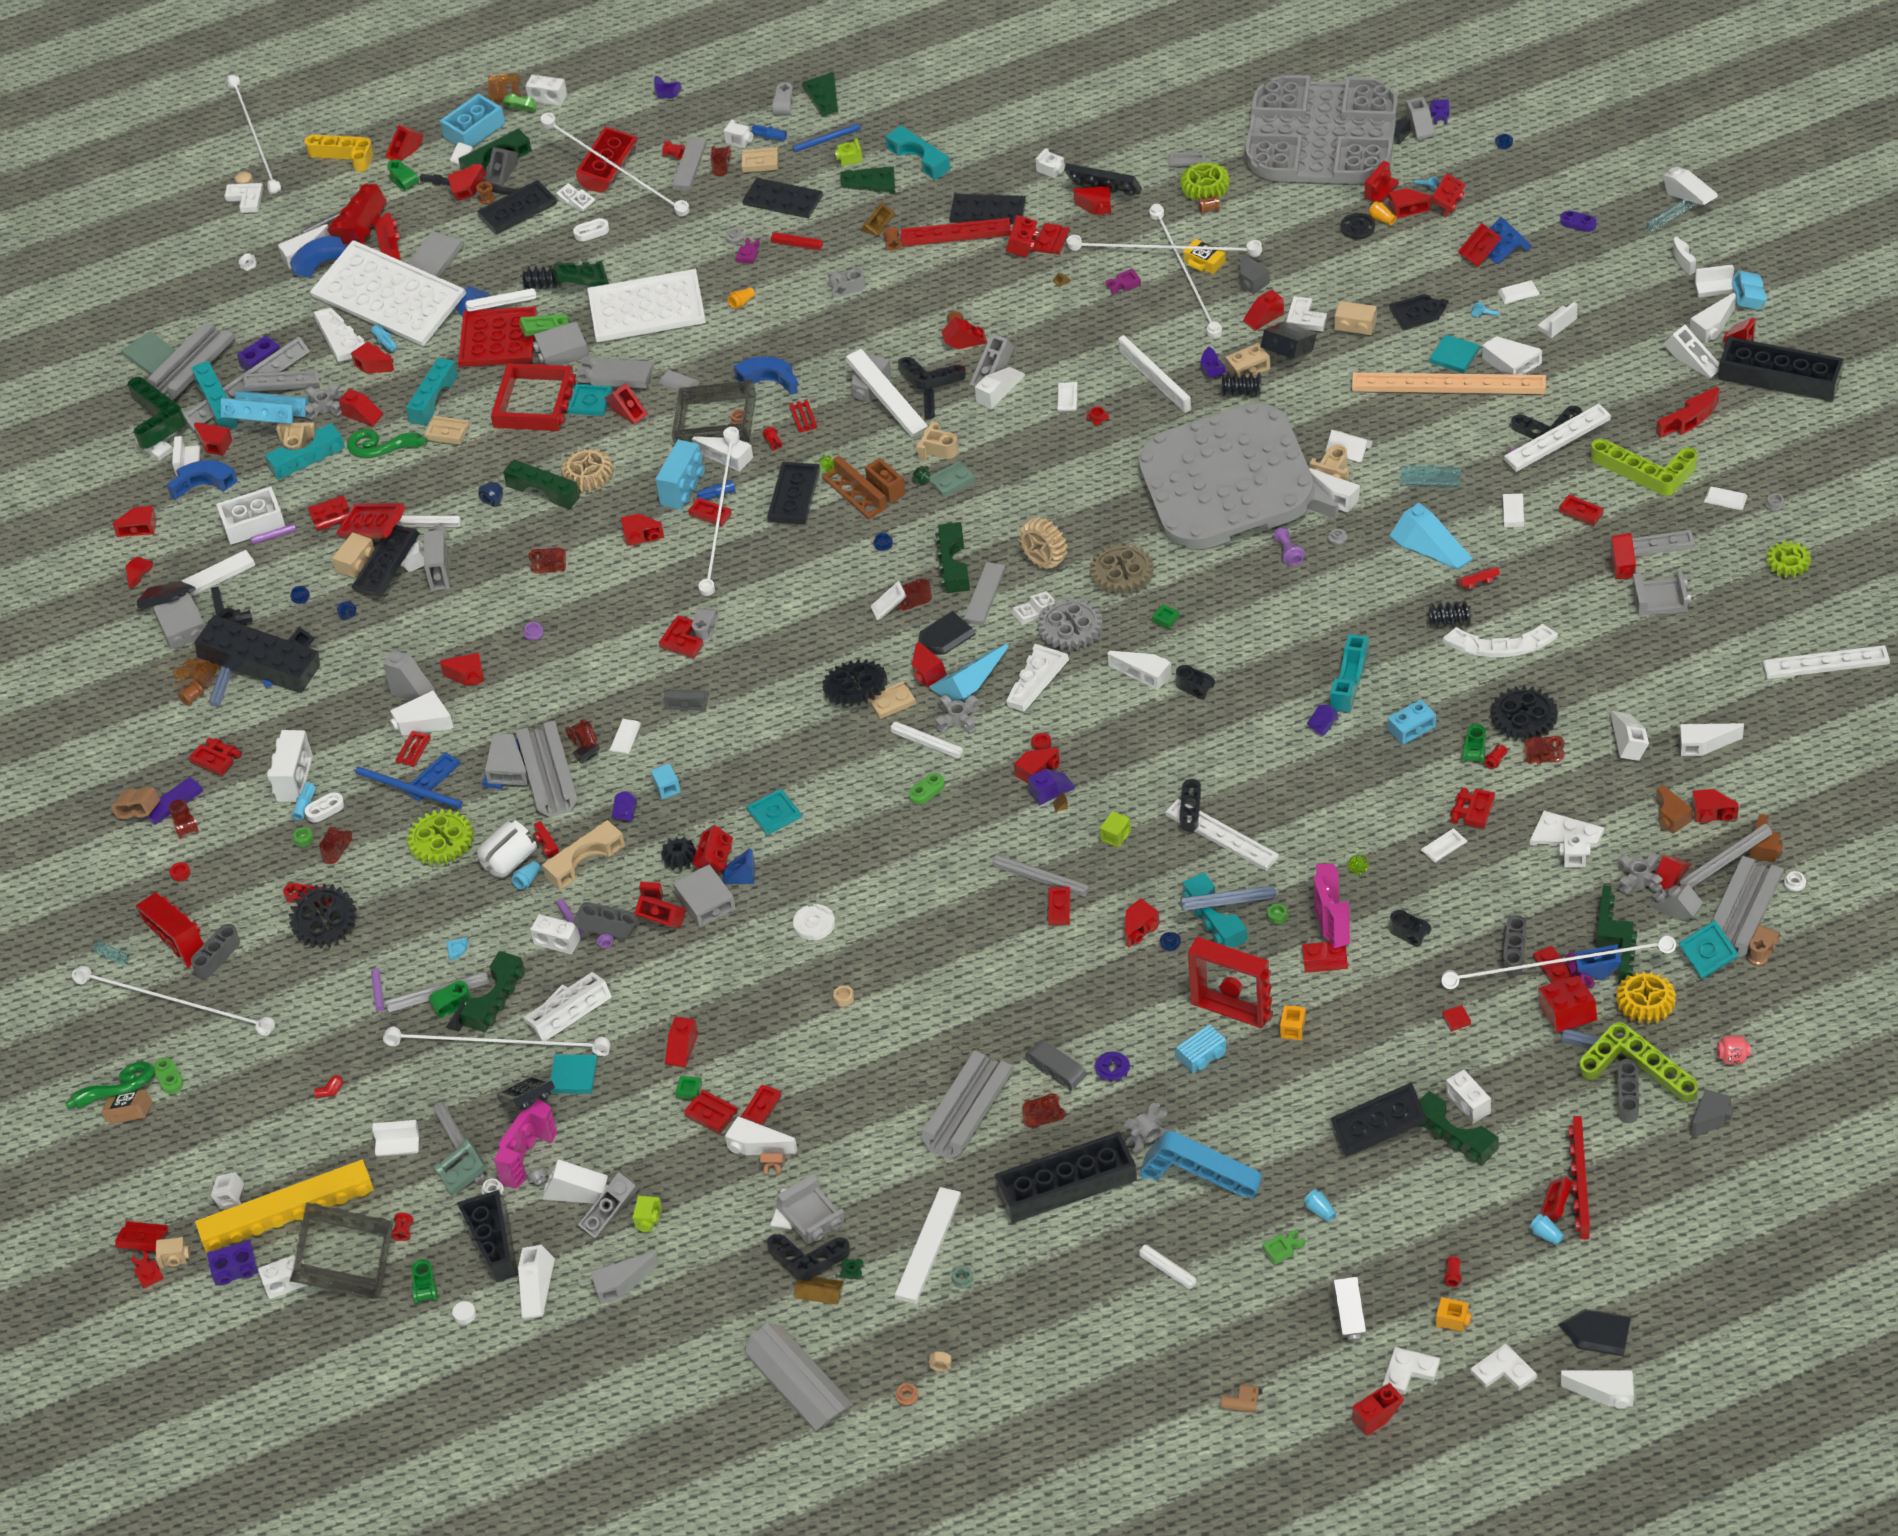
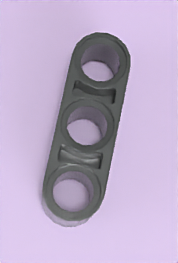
(605, 920)
(1514, 944)
(215, 951)
(1056, 1064)
(1628, 1091)

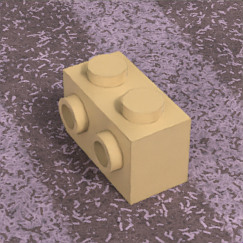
(1355, 318)
(1248, 360)
(353, 555)

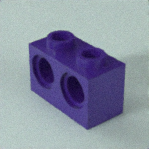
(257, 352)
(232, 1263)

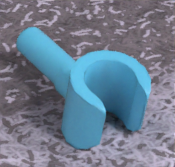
(1431, 182)
(1479, 308)

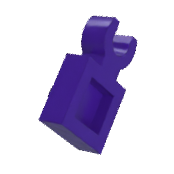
(1440, 110)

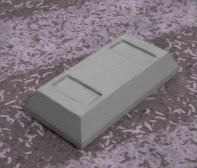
(1185, 159)
(676, 380)

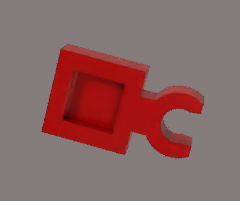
(146, 1270)

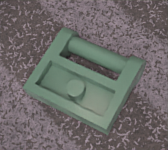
(464, 1171)

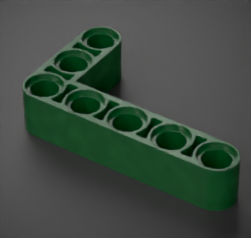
(167, 414)

